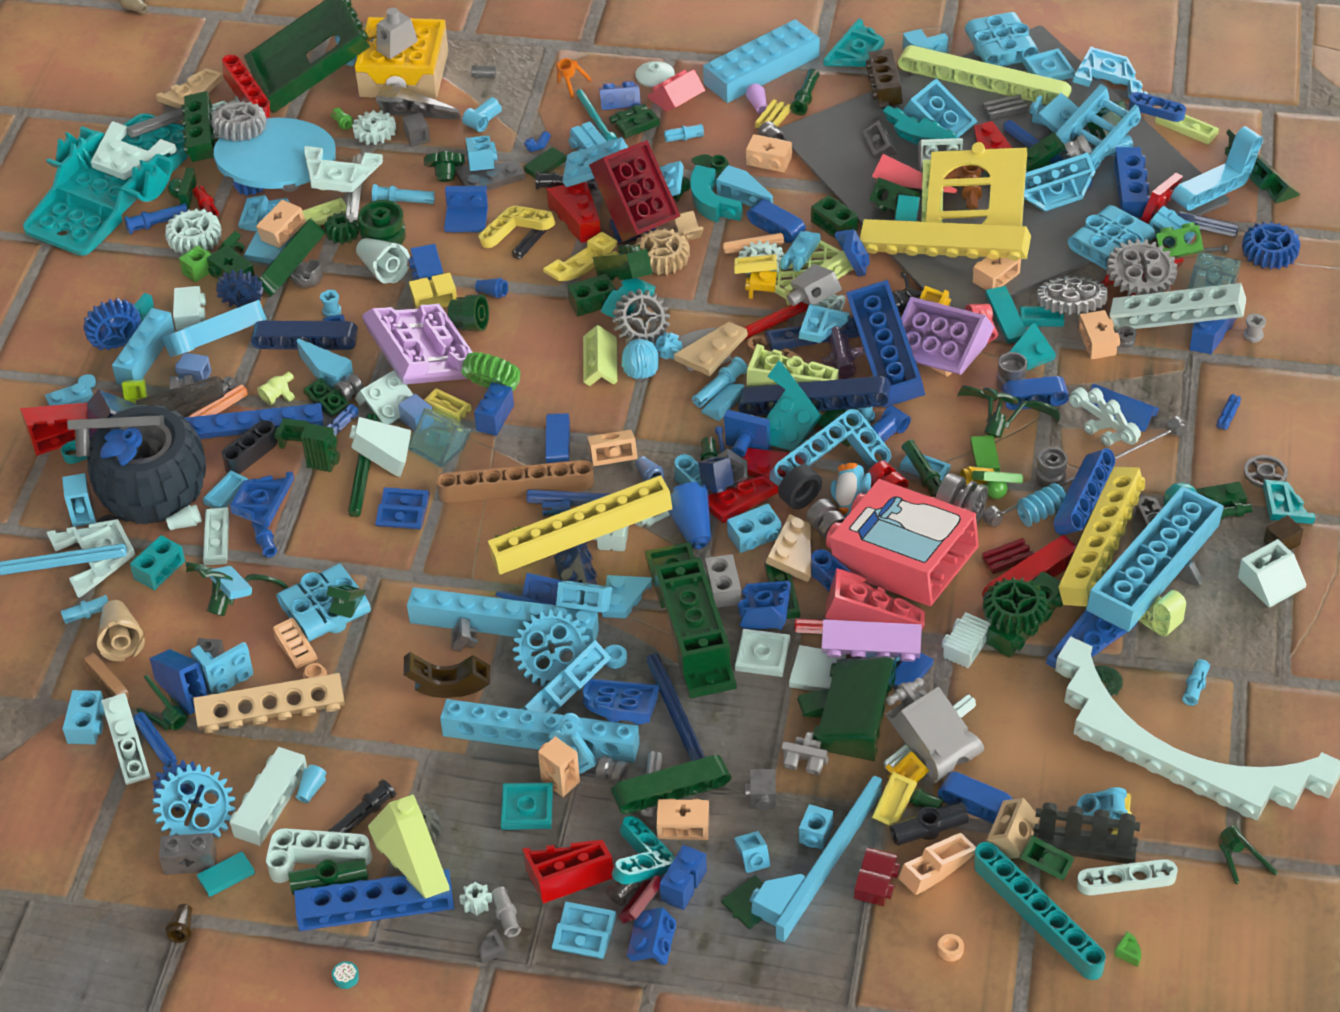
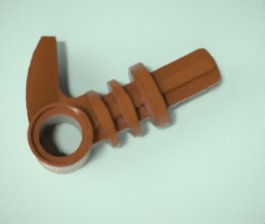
(969, 193)

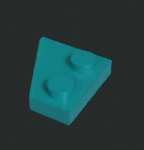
(1034, 348)

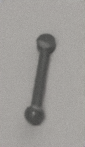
(1224, 249)

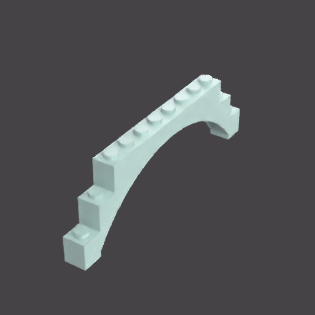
(1232, 786)

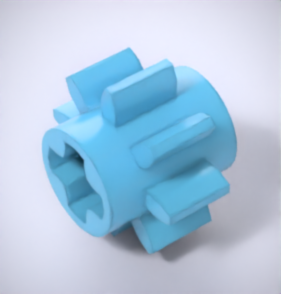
(668, 345)

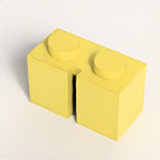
(435, 291)

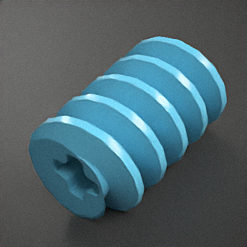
(1040, 504)

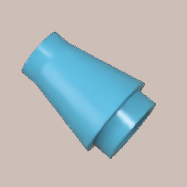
(311, 781)

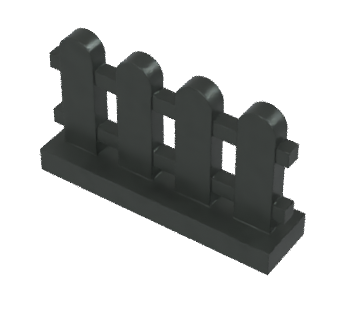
(1088, 844)

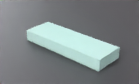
(216, 536)

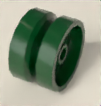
(382, 221)

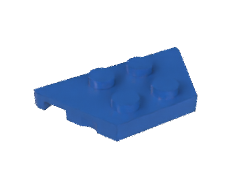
(261, 498)

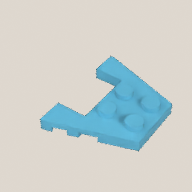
(1107, 66)

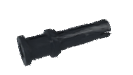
(546, 180)
(370, 804)

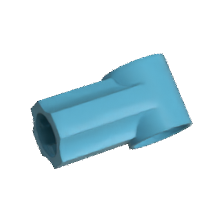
(479, 118)

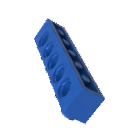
(362, 907)

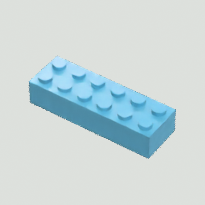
(761, 60)

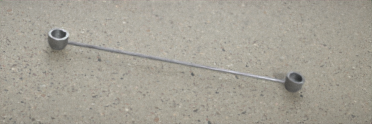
(1175, 426)

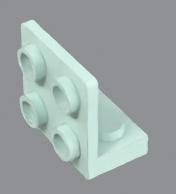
(384, 397)

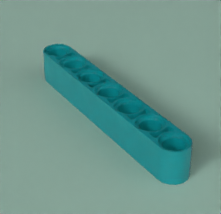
(991, 863)

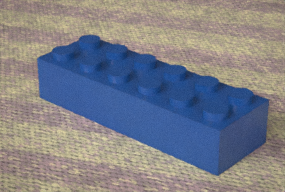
(885, 341)

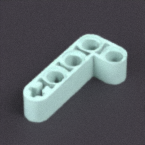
(312, 847)

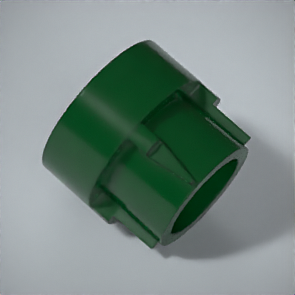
(469, 312)

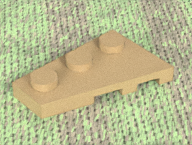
(711, 350)

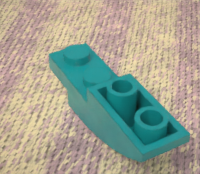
(913, 130)

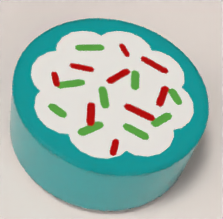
(345, 975)

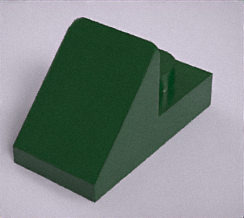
(345, 599)
(1046, 857)

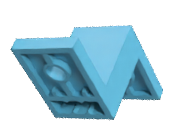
(578, 169)

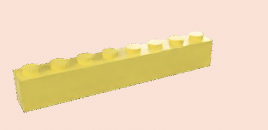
(945, 239)
(580, 524)

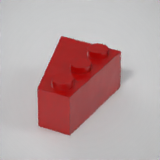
(576, 209)
(49, 427)
(568, 869)

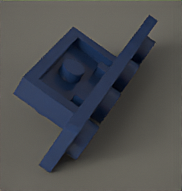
(576, 565)

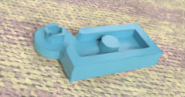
(73, 394)
(568, 734)

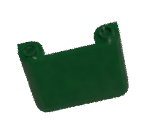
(856, 706)

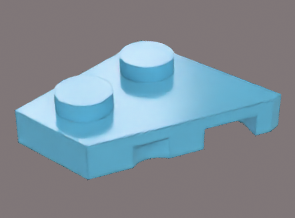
(625, 594)

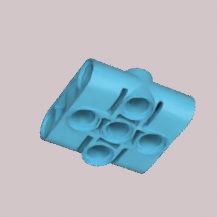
(1000, 39)
(1107, 231)
(311, 605)

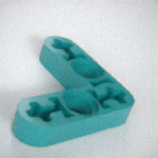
(655, 857)

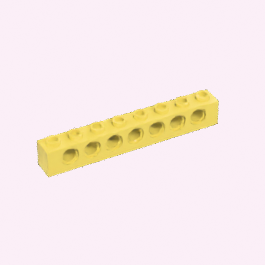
(1101, 535)

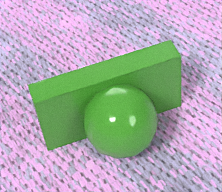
(997, 481)

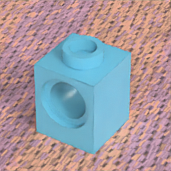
(815, 827)

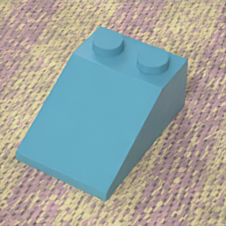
(940, 105)

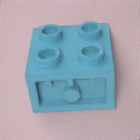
(224, 670)

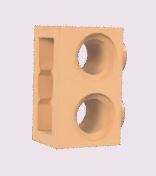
(559, 766)

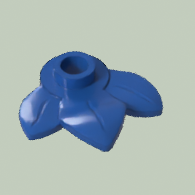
(121, 444)

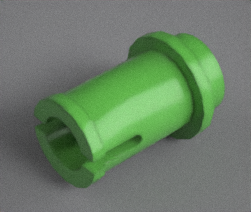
(344, 121)

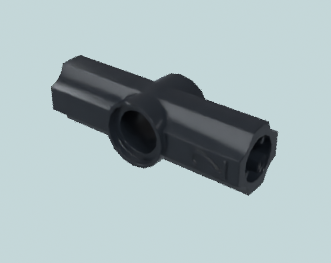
(939, 819)

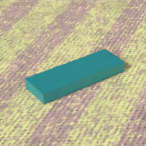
(1005, 313)

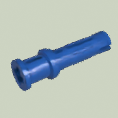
(146, 219)

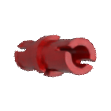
(205, 201)

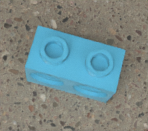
(480, 153)
(754, 528)
(583, 596)
(84, 717)

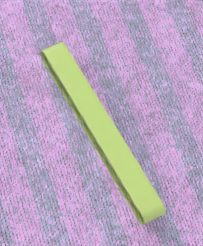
(981, 75)

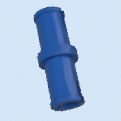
(264, 538)

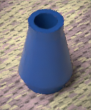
(493, 287)

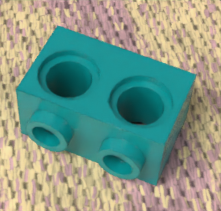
(157, 562)

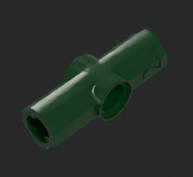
(338, 874)

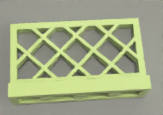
(838, 263)

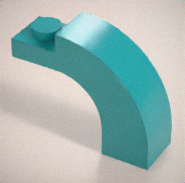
(707, 202)

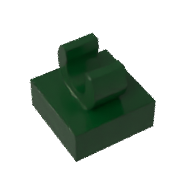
(232, 242)

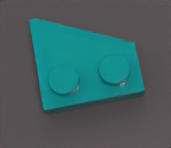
(1283, 501)

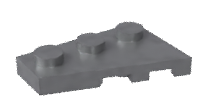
(502, 174)

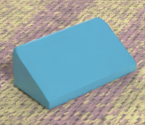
(723, 401)

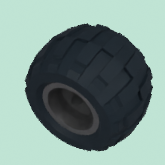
(159, 478)

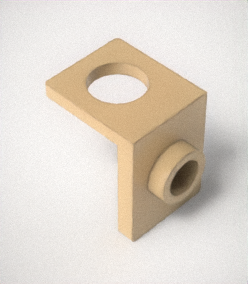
(688, 226)

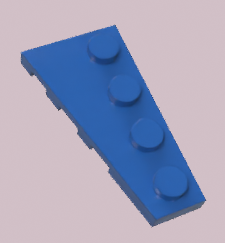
(1091, 631)

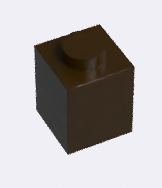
(1284, 530)

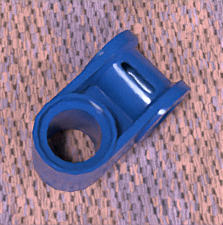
(824, 567)

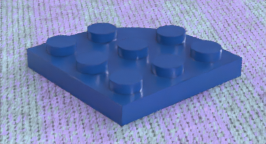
(621, 700)

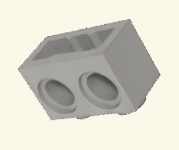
(723, 580)

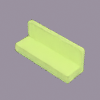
(599, 356)

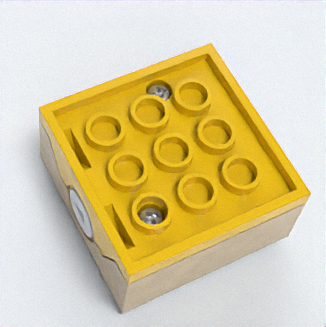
(415, 68)

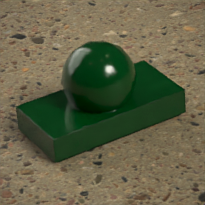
(183, 188)

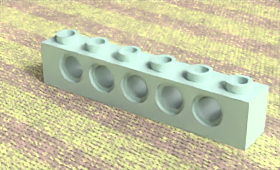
(1179, 307)

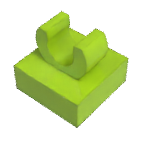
(134, 390)

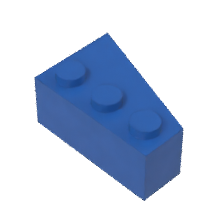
(1209, 334)

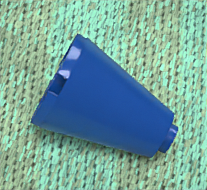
(691, 513)

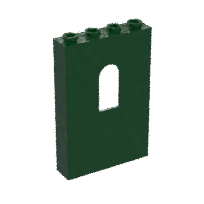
(282, 62)

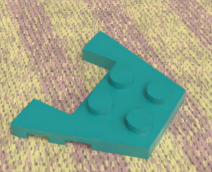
(793, 413)

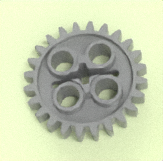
(1127, 271)
(1072, 295)

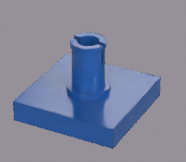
(746, 432)

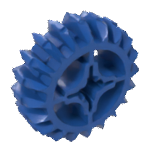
(1271, 245)
(111, 324)

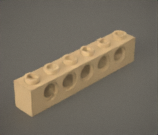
(207, 705)

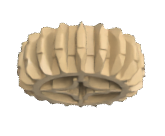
(666, 250)

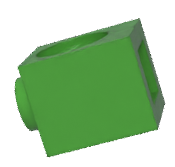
(195, 263)

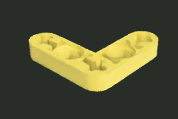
(513, 217)

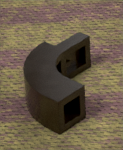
(447, 681)

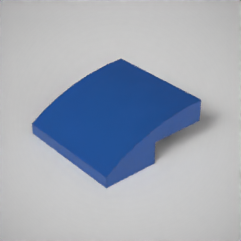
(402, 508)

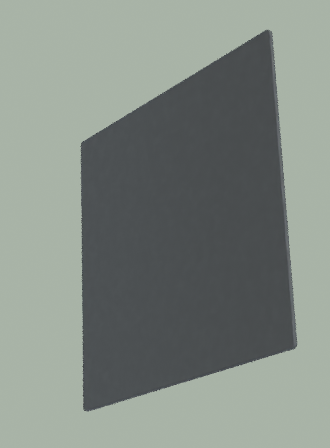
(841, 158)

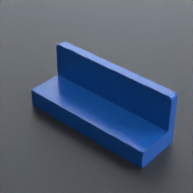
(1132, 409)

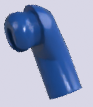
(539, 144)

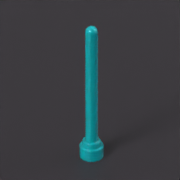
(594, 116)

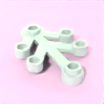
(1126, 432)

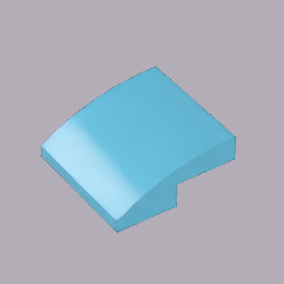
(255, 210)
(584, 930)

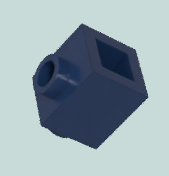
(716, 473)

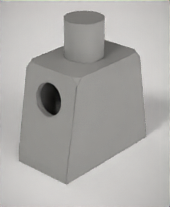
(395, 33)
(813, 286)

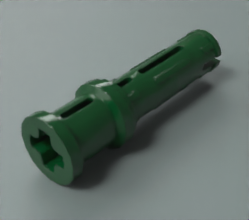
(803, 96)
(929, 477)

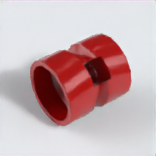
(885, 472)

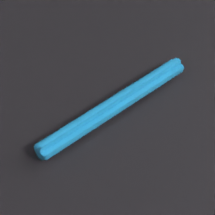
(63, 559)

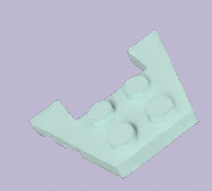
(119, 157)
(338, 175)
(95, 535)

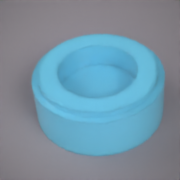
(618, 656)

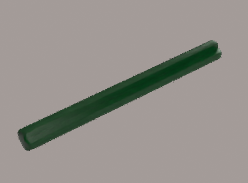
(360, 480)

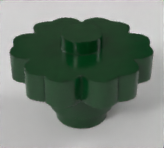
(444, 164)

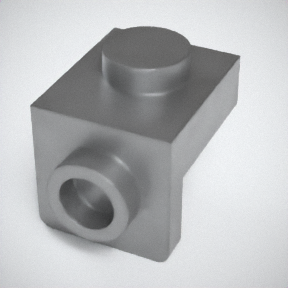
(738, 466)

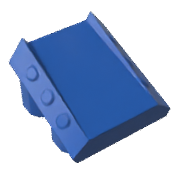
(764, 605)

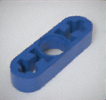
(1175, 111)

